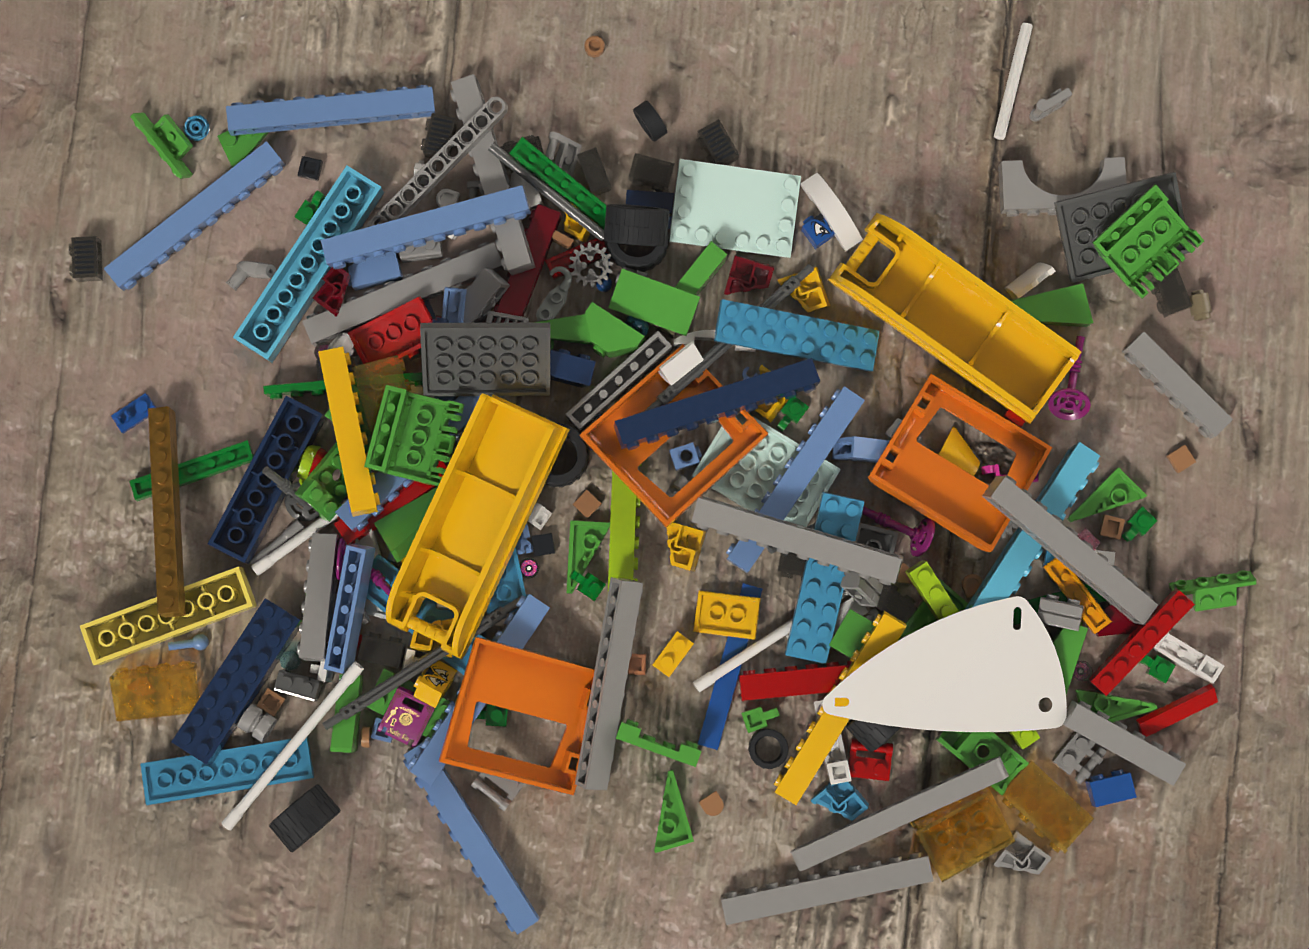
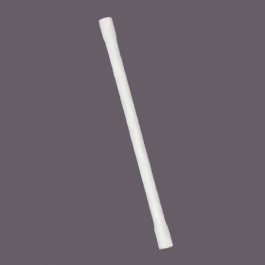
(269, 560)
(710, 677)
(237, 812)

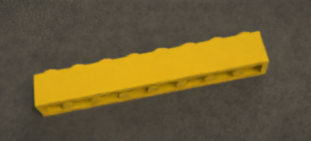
(348, 432)

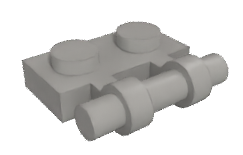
(1074, 752)

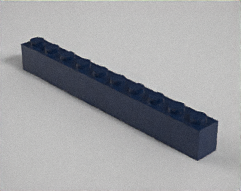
(716, 404)

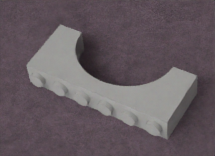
(1022, 196)

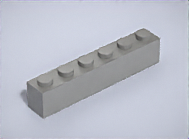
(619, 381)
(1177, 386)
(319, 598)
(1124, 743)

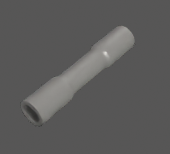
(287, 534)

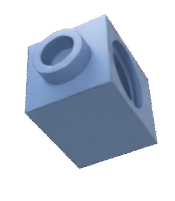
(678, 462)

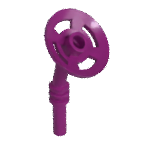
(1068, 393)
(923, 536)
(376, 576)

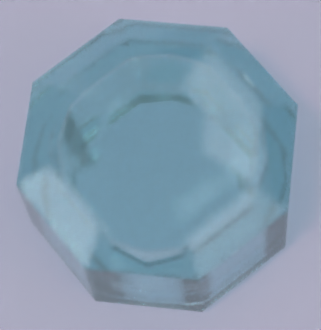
(290, 660)

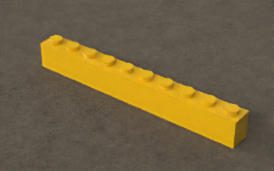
(828, 727)

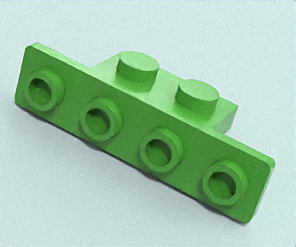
(167, 140)
(1214, 591)

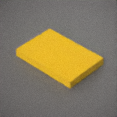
(727, 615)

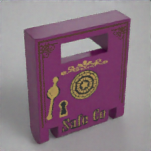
(403, 720)

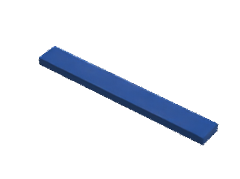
(724, 686)

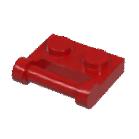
(870, 767)

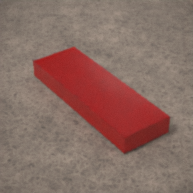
(563, 259)

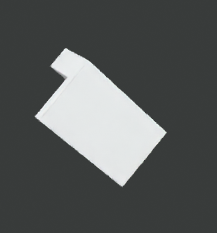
(680, 364)

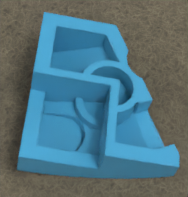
(842, 799)

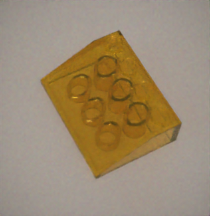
(962, 833)

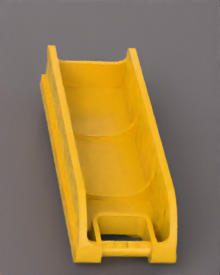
(959, 319)
(475, 520)

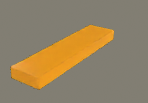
(1073, 588)

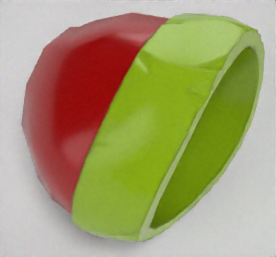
(309, 461)

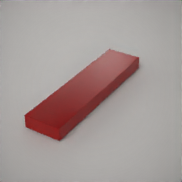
(1177, 710)

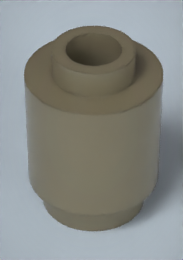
(1201, 305)

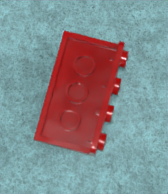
(392, 333)

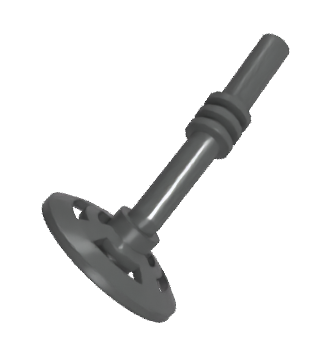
(289, 489)

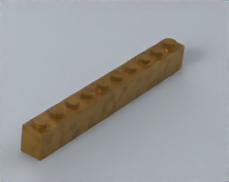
(166, 512)

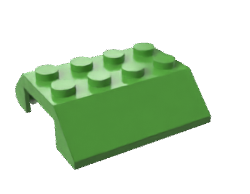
(1145, 241)
(413, 435)

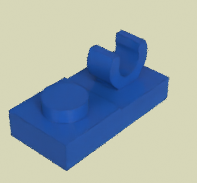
(133, 413)

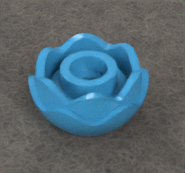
(193, 122)
(638, 324)

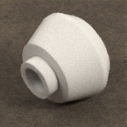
(342, 340)

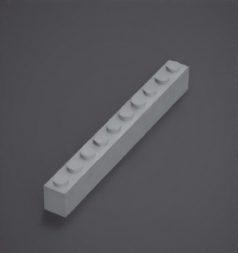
(492, 175)
(427, 284)
(797, 539)
(1069, 549)
(609, 684)
(826, 889)

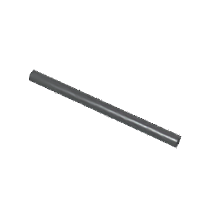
(547, 191)

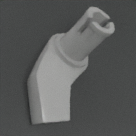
(250, 269)

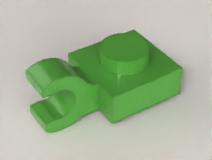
(756, 718)

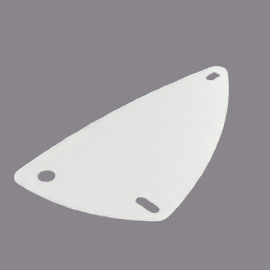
(961, 676)

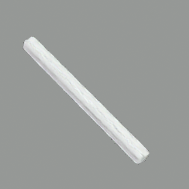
(1013, 81)

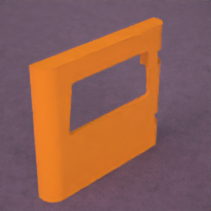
(625, 462)
(940, 487)
(528, 685)

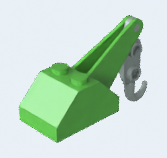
(595, 327)

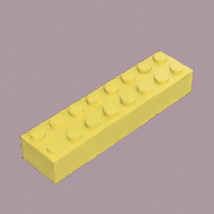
(143, 626)

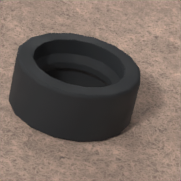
(650, 121)
(768, 764)

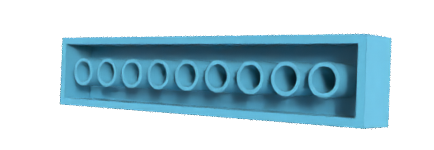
(302, 270)
(1022, 549)

